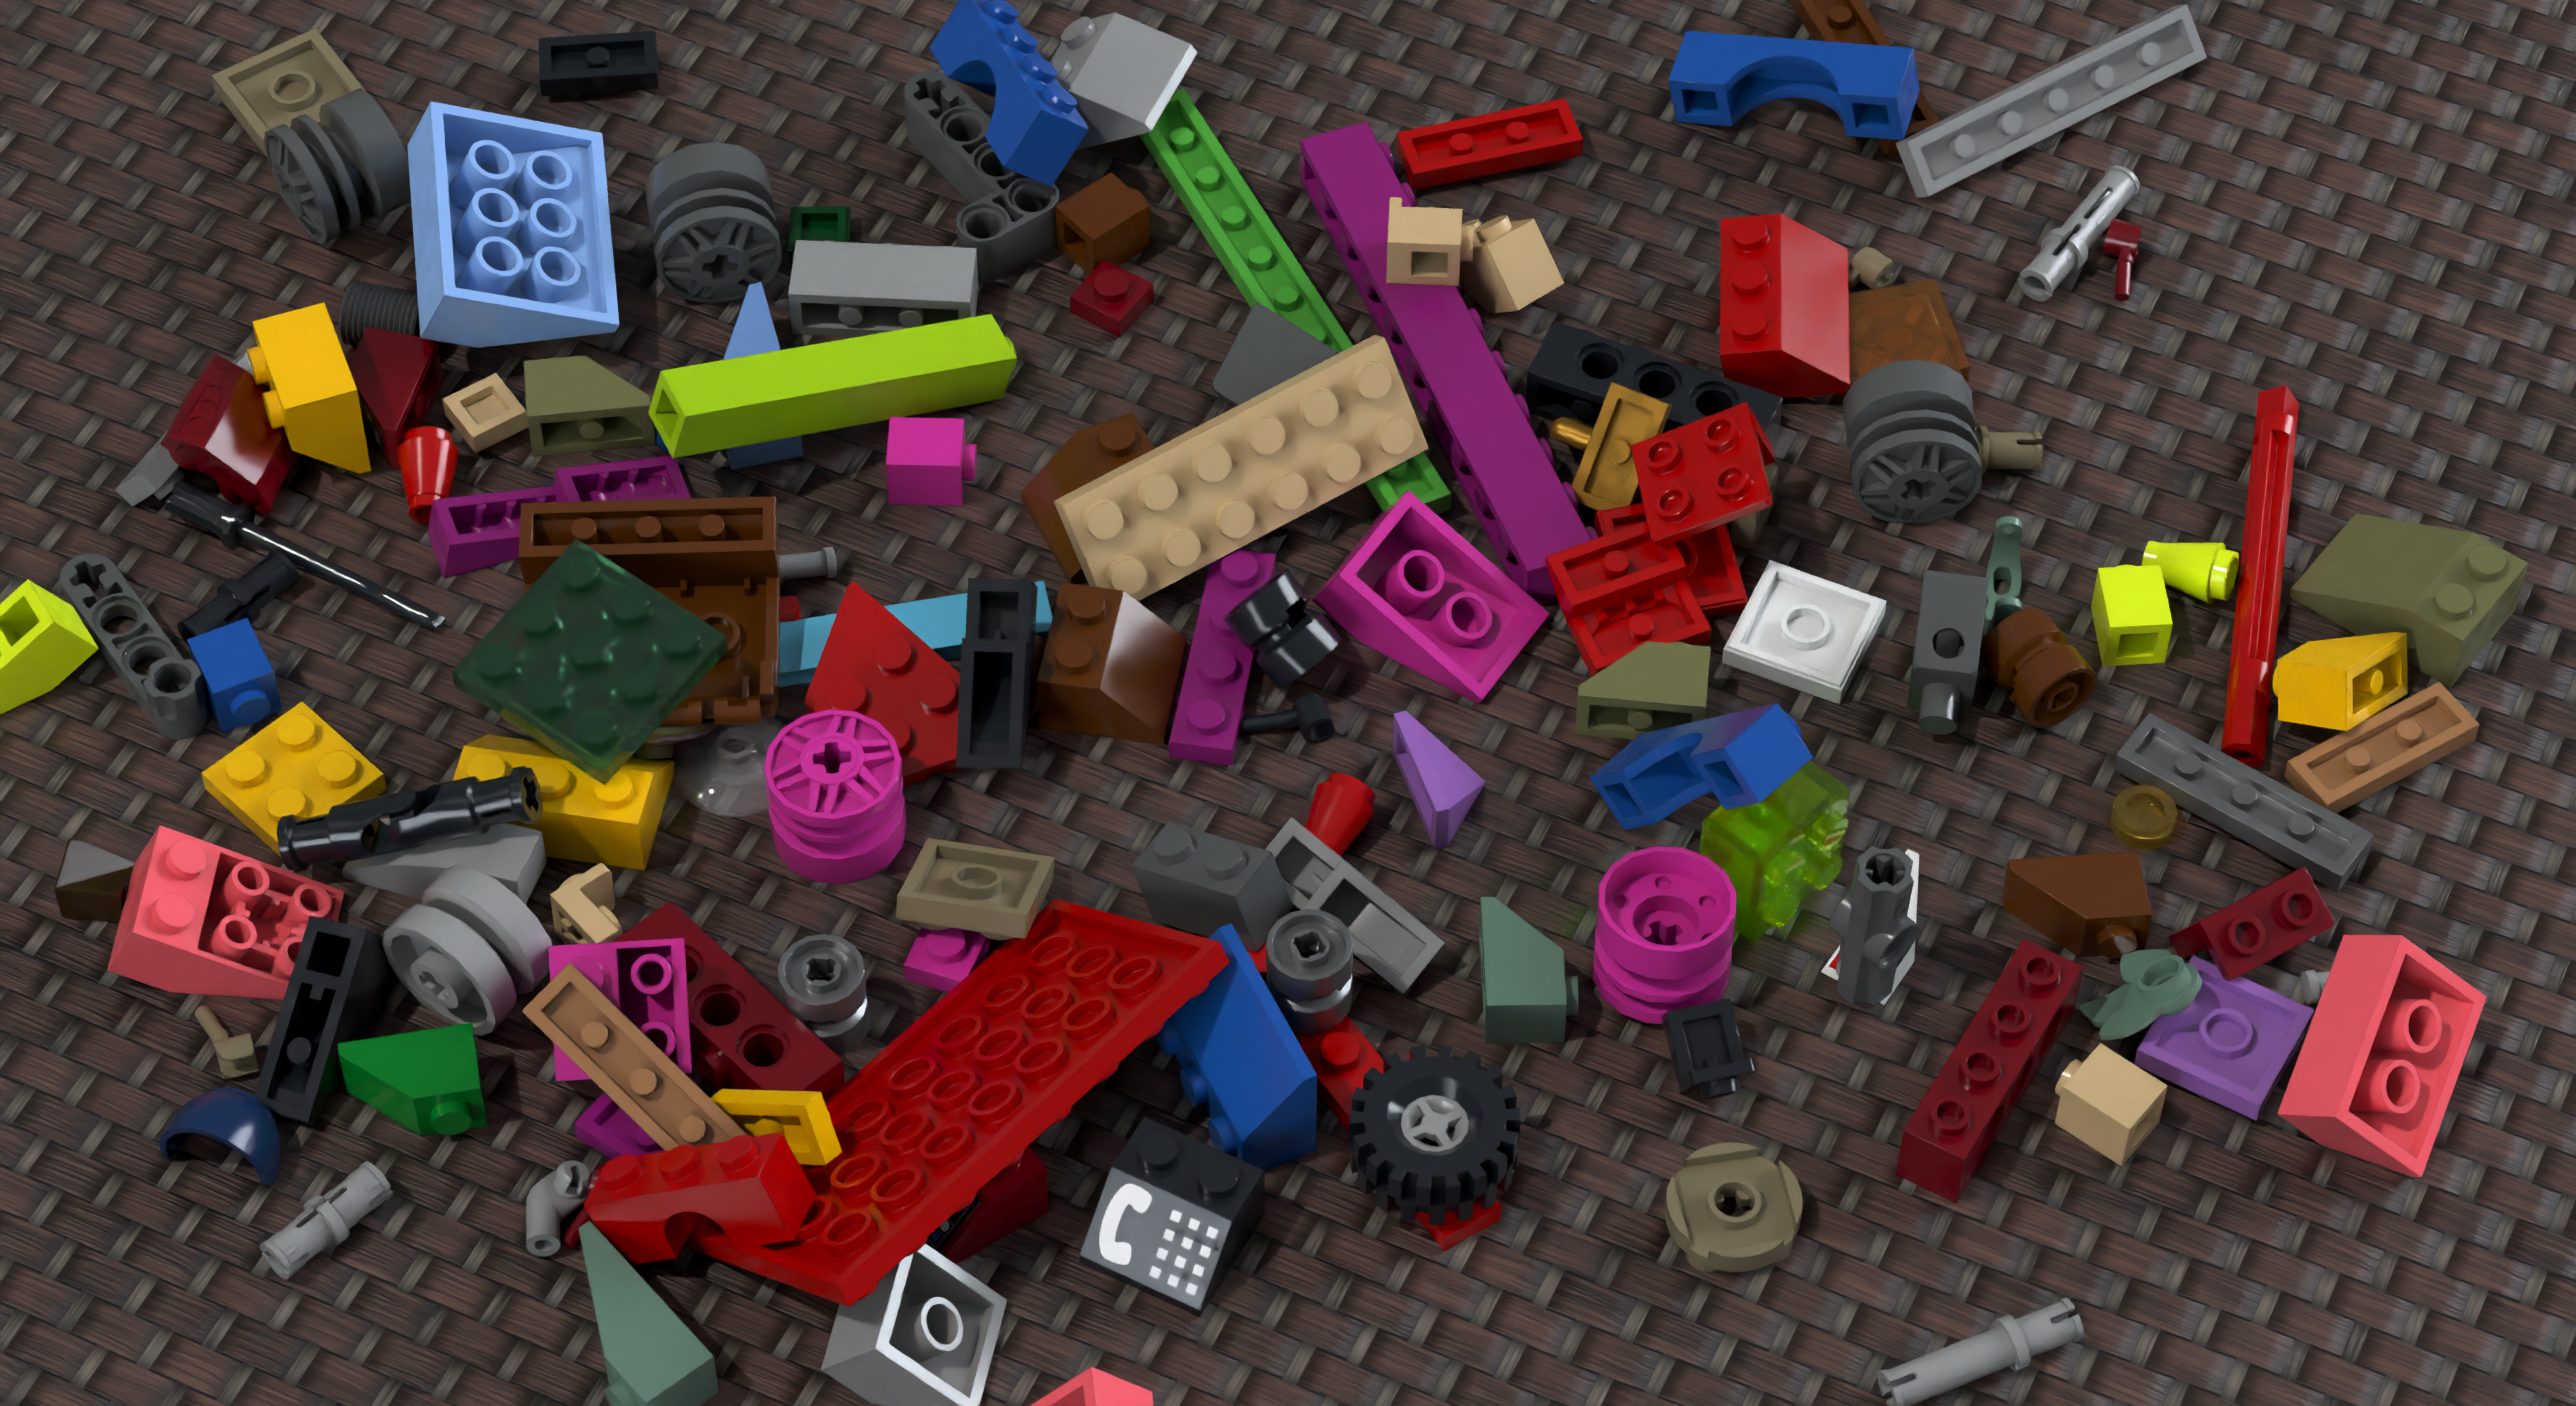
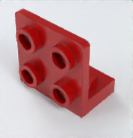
(1703, 474)

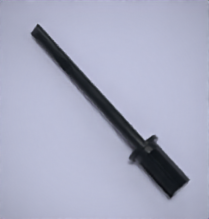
(236, 524)

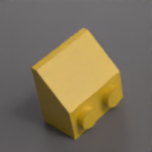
(310, 387)

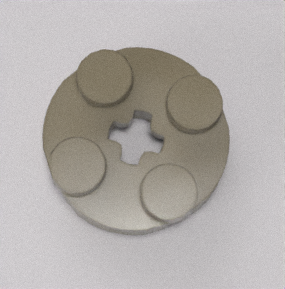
(1724, 1241)

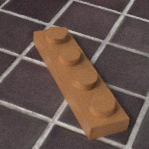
(627, 1064)

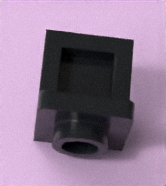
(1707, 1049)

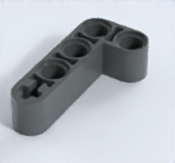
(1008, 213)

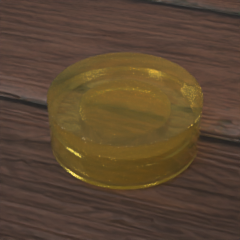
(2143, 817)

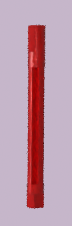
(2260, 577)

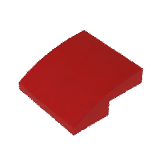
(1624, 594)

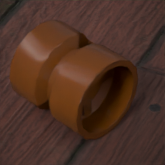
(2033, 660)

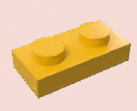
(796, 1114)

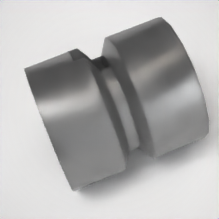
(1310, 969)
(826, 989)

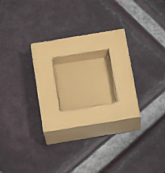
(485, 412)

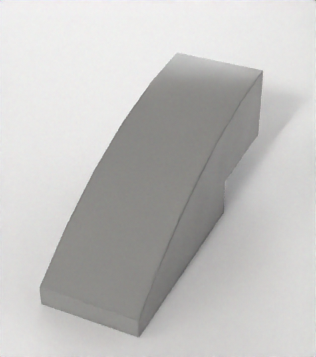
(505, 852)
(1380, 928)

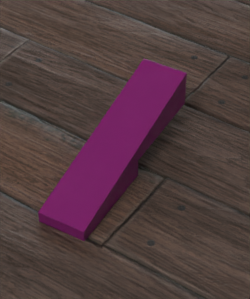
(486, 527)

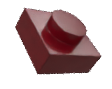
(1111, 298)

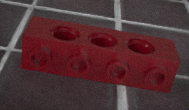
(758, 1024)
(1989, 1071)

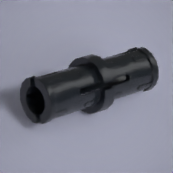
(243, 596)

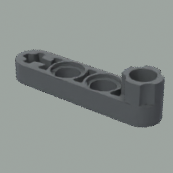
(172, 714)

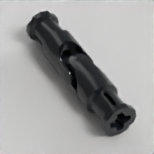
(416, 818)

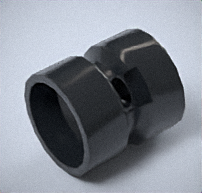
(1282, 629)

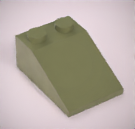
(2416, 580)

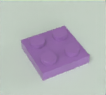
(2227, 1041)

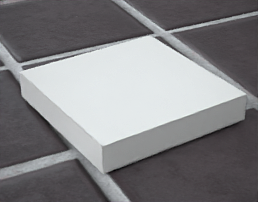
(1804, 632)

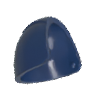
(233, 1119)

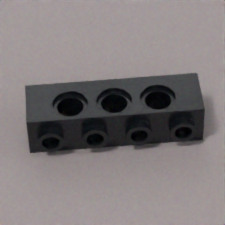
(1578, 366)

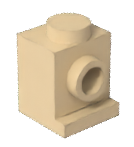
(1426, 244)

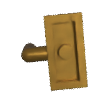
(1607, 468)

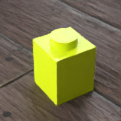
(2131, 615)

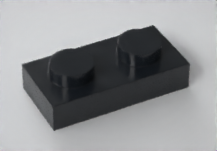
(598, 63)

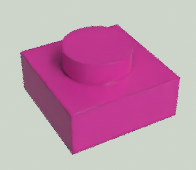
(945, 957)

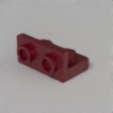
(2258, 925)

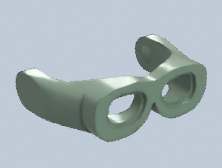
(2004, 565)

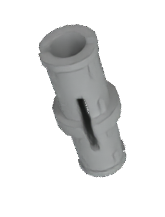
(326, 1220)

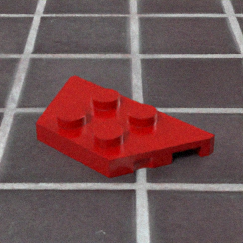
(893, 677)

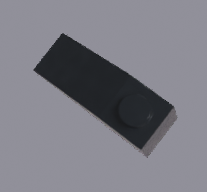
(330, 1000)

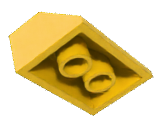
(579, 814)

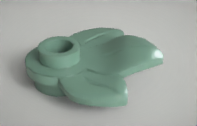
(2153, 987)

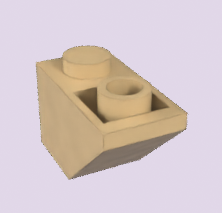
(1508, 265)

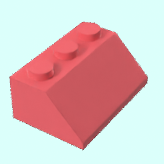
(2382, 1053)

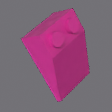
(1431, 601)

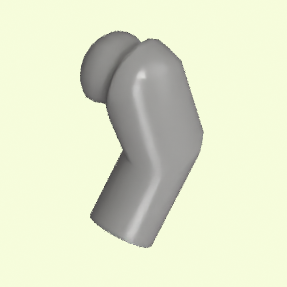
(552, 1202)

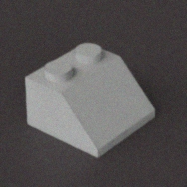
(1119, 74)
(918, 1336)

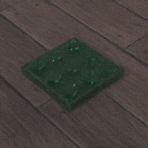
(590, 661)

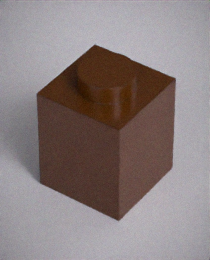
(1103, 224)

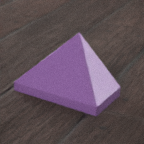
(1435, 777)

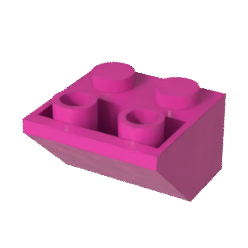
(644, 983)

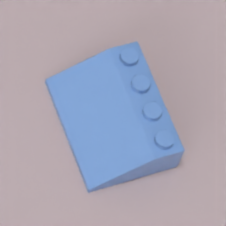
(509, 229)

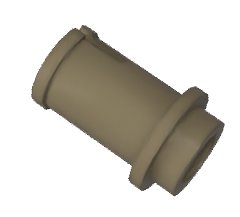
(2009, 449)

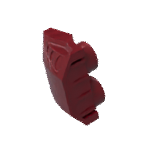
(229, 436)

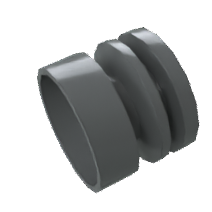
(339, 165)
(712, 222)
(1912, 442)

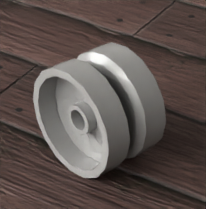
(468, 949)

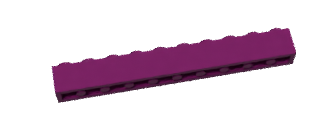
(1446, 365)

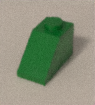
(419, 1078)

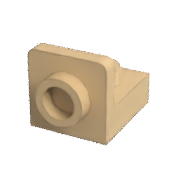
(584, 908)

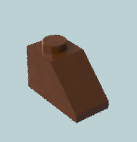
(2082, 901)

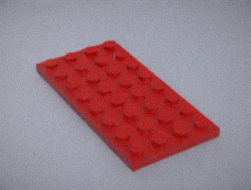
(975, 1089)

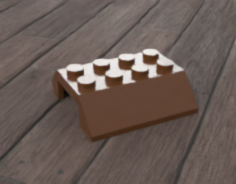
(704, 556)

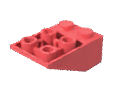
(214, 920)

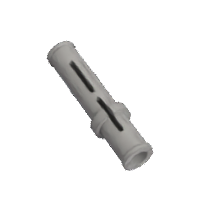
(2067, 247)
(2005, 1345)

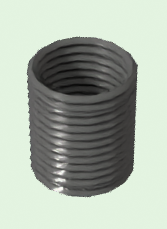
(377, 308)

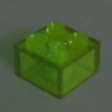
(1779, 847)

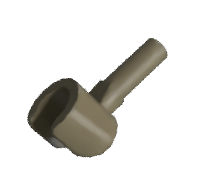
(1870, 268)
(235, 1053)

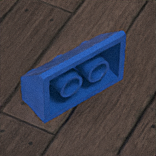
(1244, 1064)

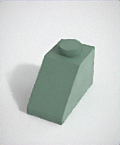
(1522, 979)

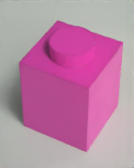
(928, 461)

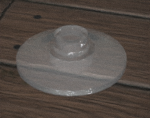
(723, 780)

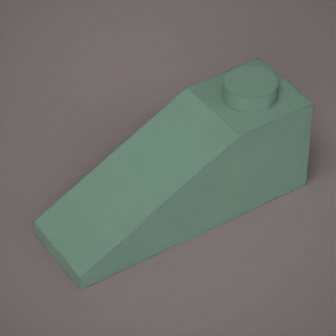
(643, 1343)

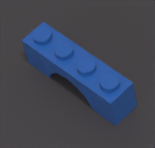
(1729, 74)
(1033, 116)
(1732, 754)

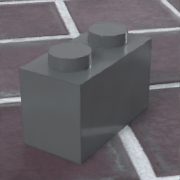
(1209, 882)

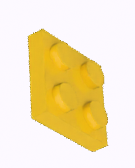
(290, 769)

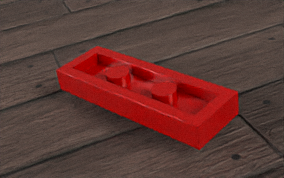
(1489, 144)

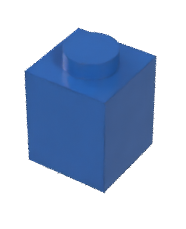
(235, 675)

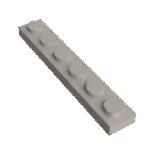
(2051, 100)

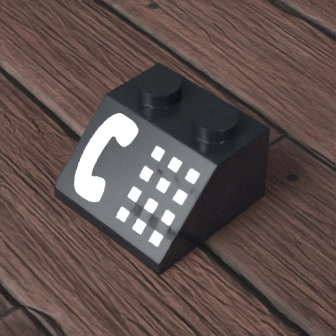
(1174, 1216)

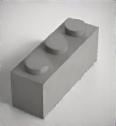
(879, 287)

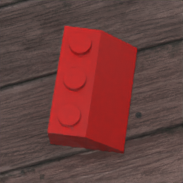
(1784, 307)

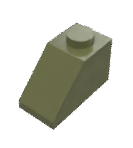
(583, 408)
(1645, 691)

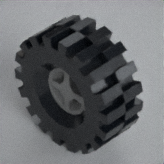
(1449, 1105)

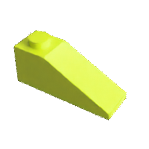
(38, 644)

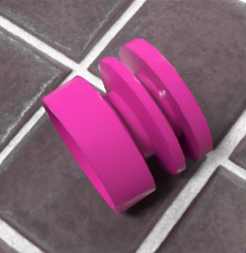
(835, 796)
(1663, 932)

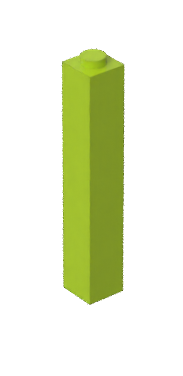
(831, 385)

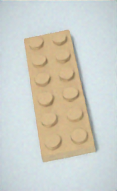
(1243, 472)

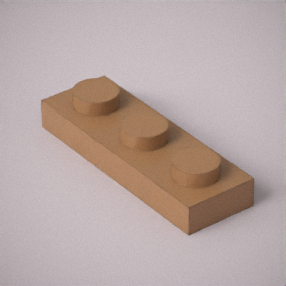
(2382, 749)

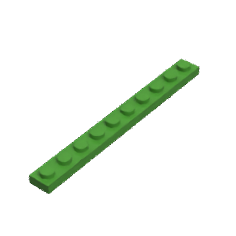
(1262, 261)

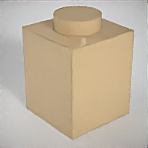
(2109, 1103)

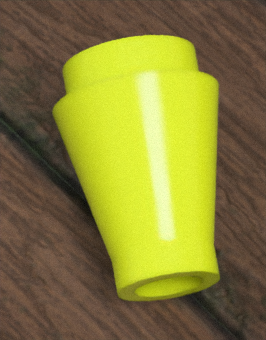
(2195, 568)

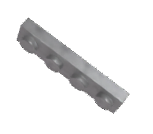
(2244, 801)

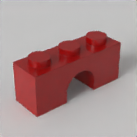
(742, 1184)

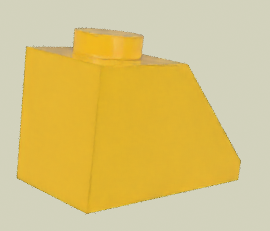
(2341, 679)

